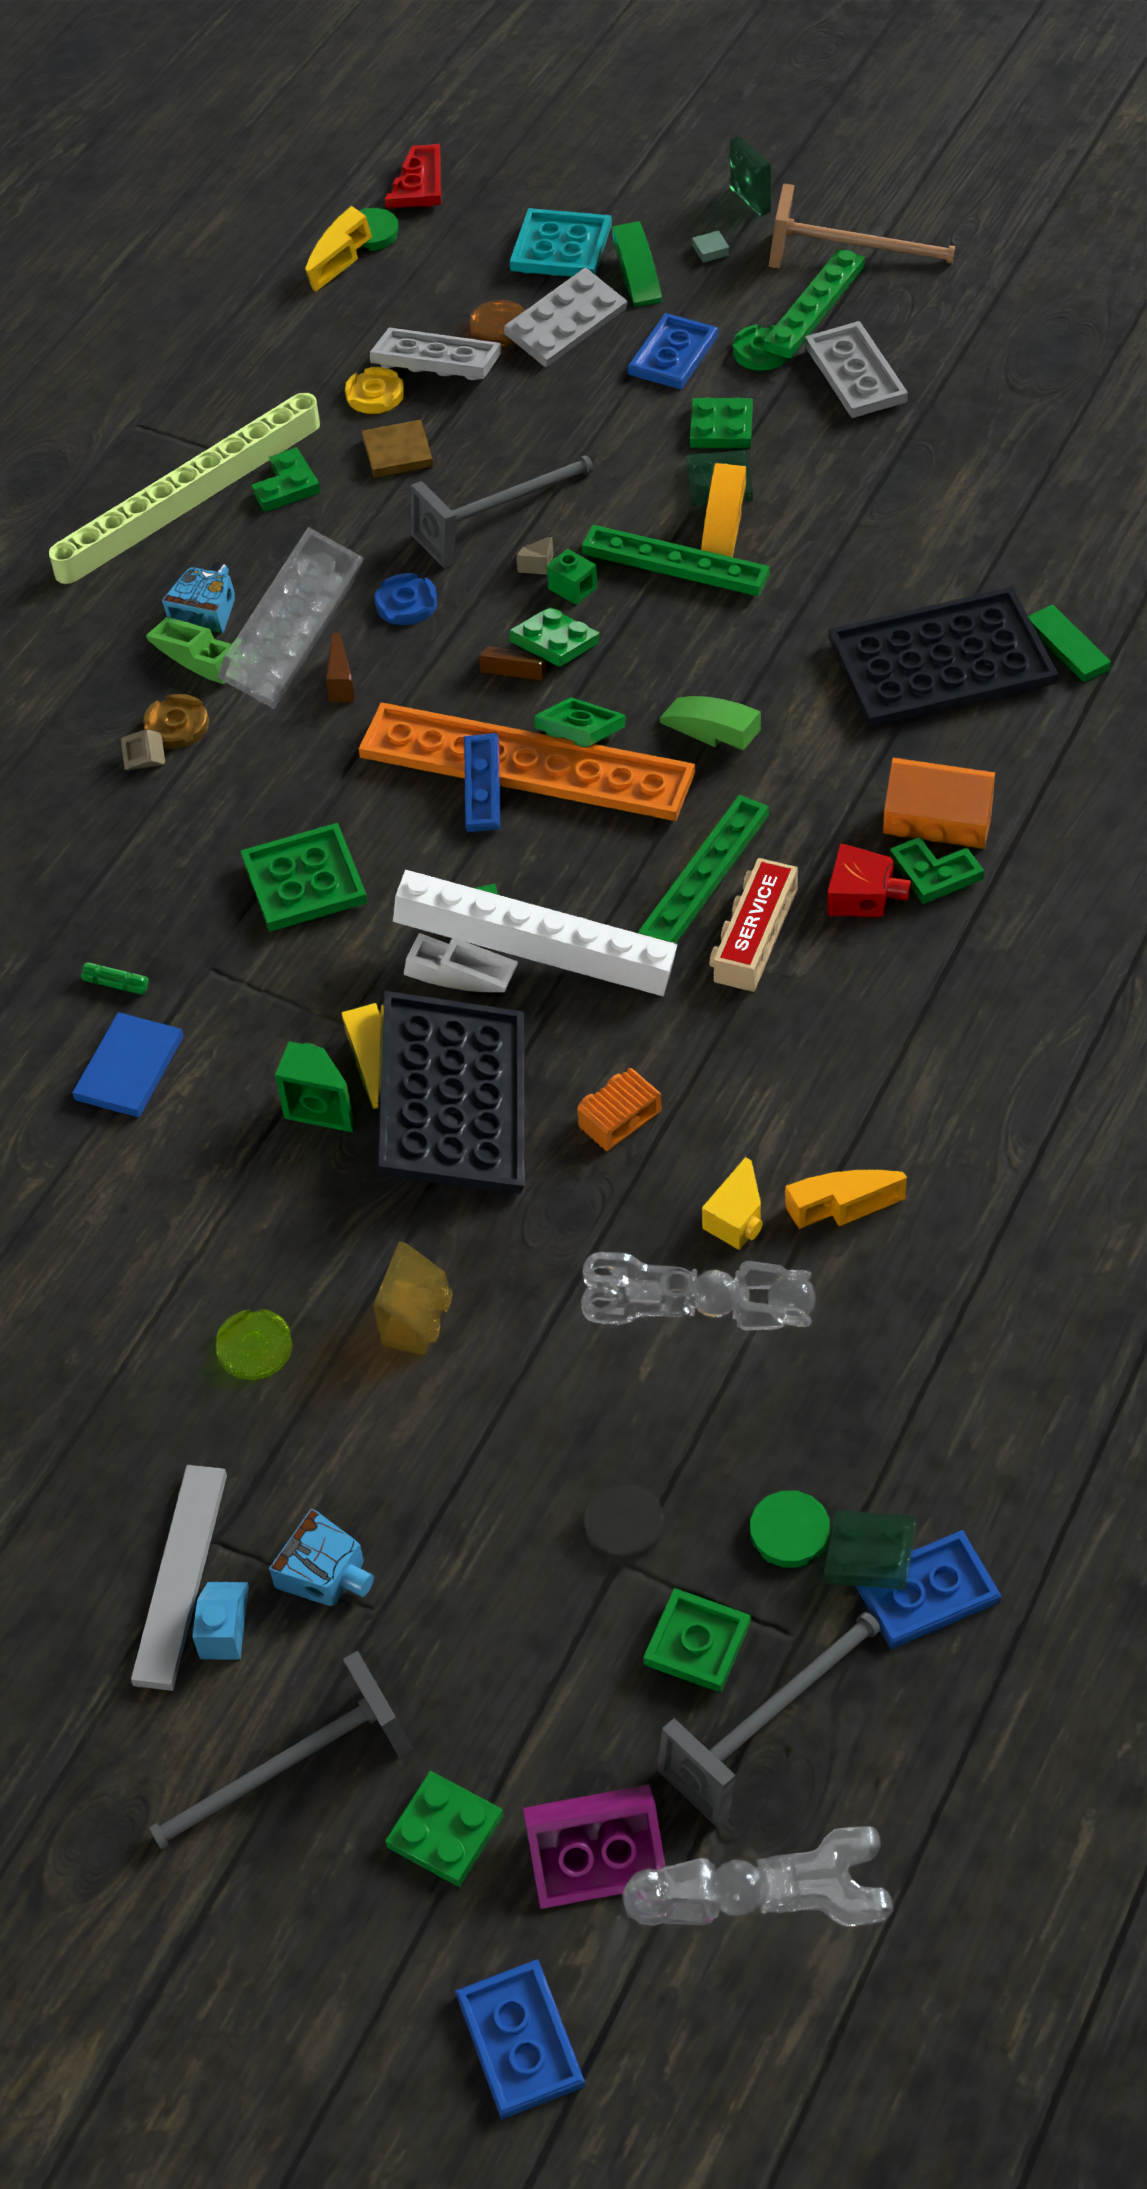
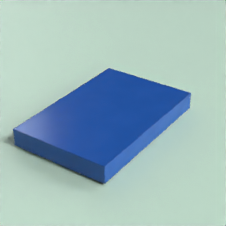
(673, 351)
(128, 1064)
(942, 1588)
(520, 2039)

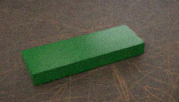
(1069, 644)

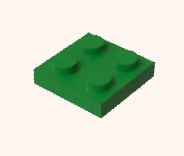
(721, 422)
(554, 636)
(579, 722)
(697, 1640)
(444, 1828)

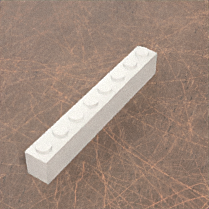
(534, 932)

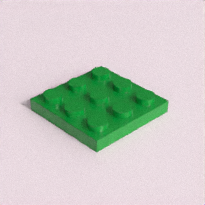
(303, 877)

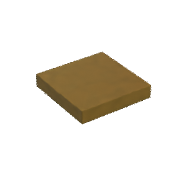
(397, 448)

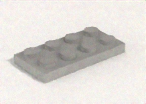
(565, 317)
(435, 353)
(856, 369)

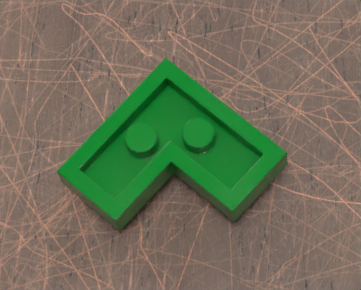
(292, 481)
(932, 876)

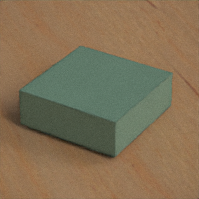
(710, 246)

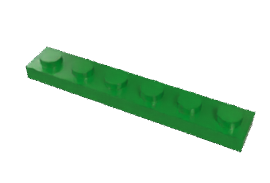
(814, 303)
(676, 560)
(705, 870)

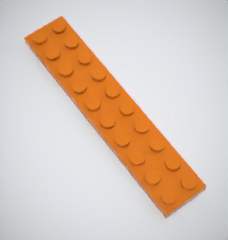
(532, 761)

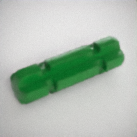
(114, 978)

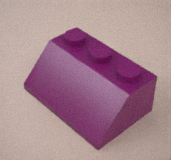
(592, 1844)

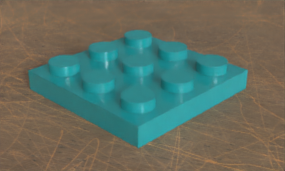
(560, 242)

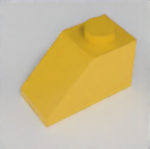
(735, 1208)

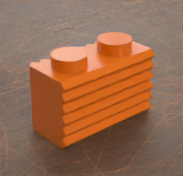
(618, 1108)

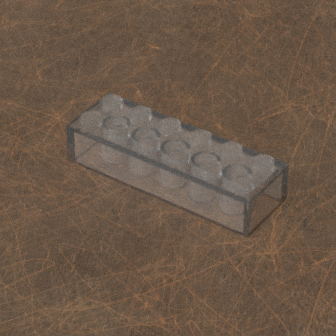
(290, 618)

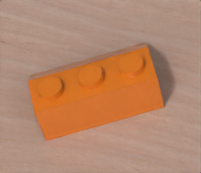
(939, 803)

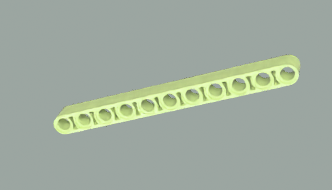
(184, 488)

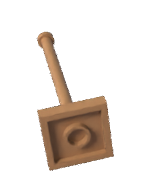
(786, 227)

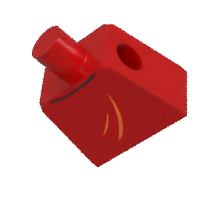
(863, 884)

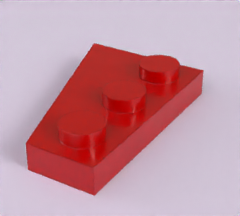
(419, 180)

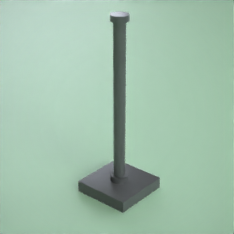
(435, 523)
(370, 1708)
(700, 1771)

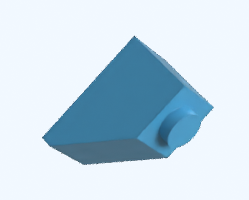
(220, 1620)

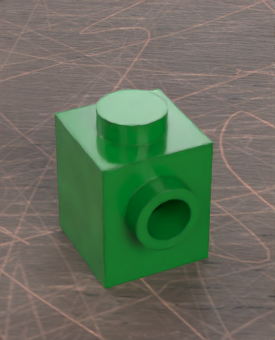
(572, 576)

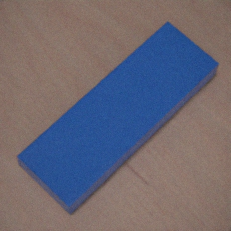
(482, 782)

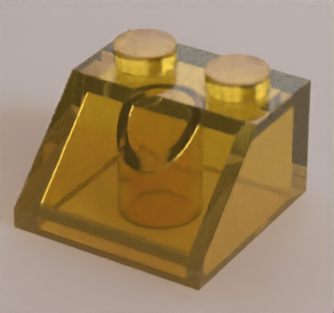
(411, 1301)

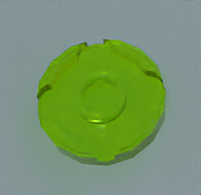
(254, 1344)

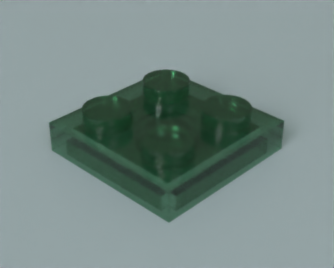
(750, 175)
(700, 473)
(870, 1549)

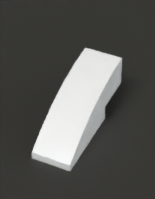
(458, 965)

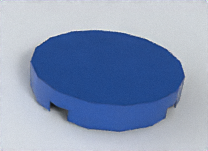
(405, 599)

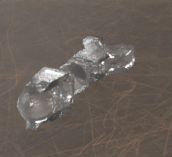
(647, 1291)
(782, 1883)

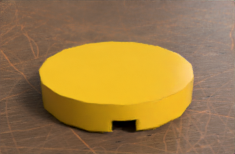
(374, 390)

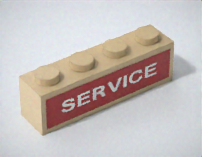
(754, 924)

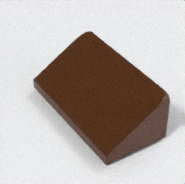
(512, 663)

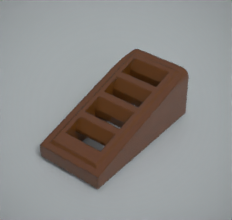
(338, 673)

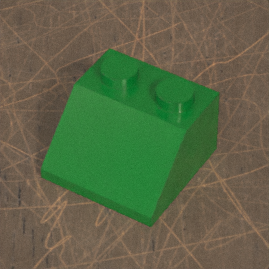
(313, 1088)

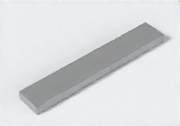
(179, 1578)

